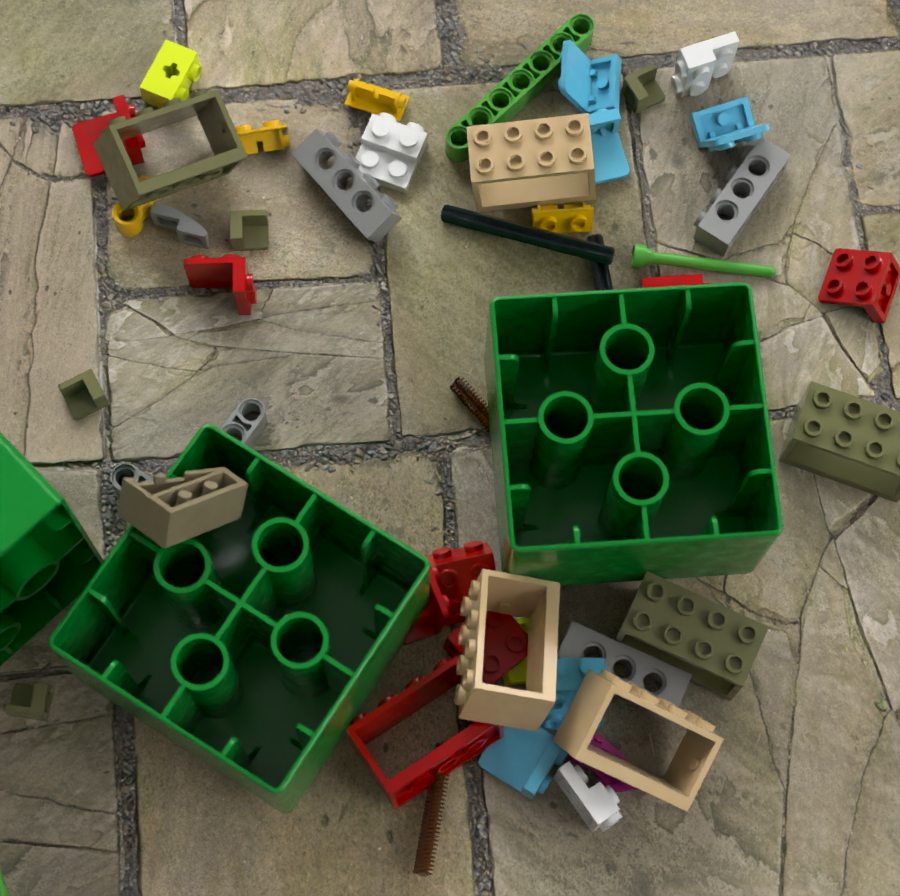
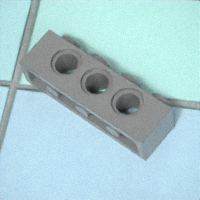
(314, 155)
(721, 234)
(640, 665)

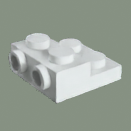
(702, 61)
(391, 151)
(595, 805)

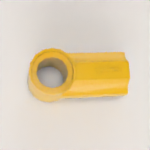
(134, 226)

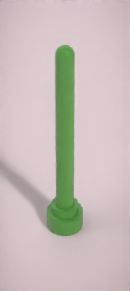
(644, 256)

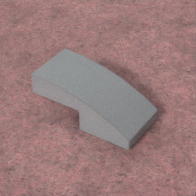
(187, 229)

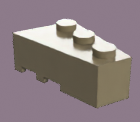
(183, 506)

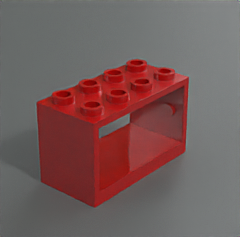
(443, 759)

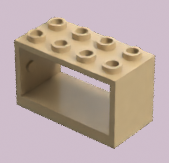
(531, 162)
(518, 597)
(688, 764)

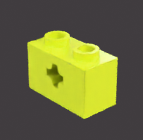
(170, 74)

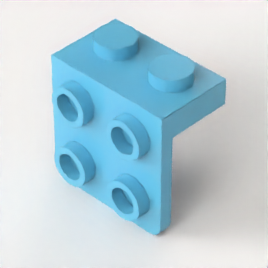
(588, 82)
(724, 123)
(607, 148)
(568, 680)
(523, 760)

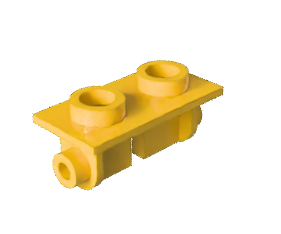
(375, 99)
(270, 134)
(570, 219)

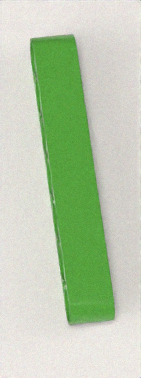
(523, 75)

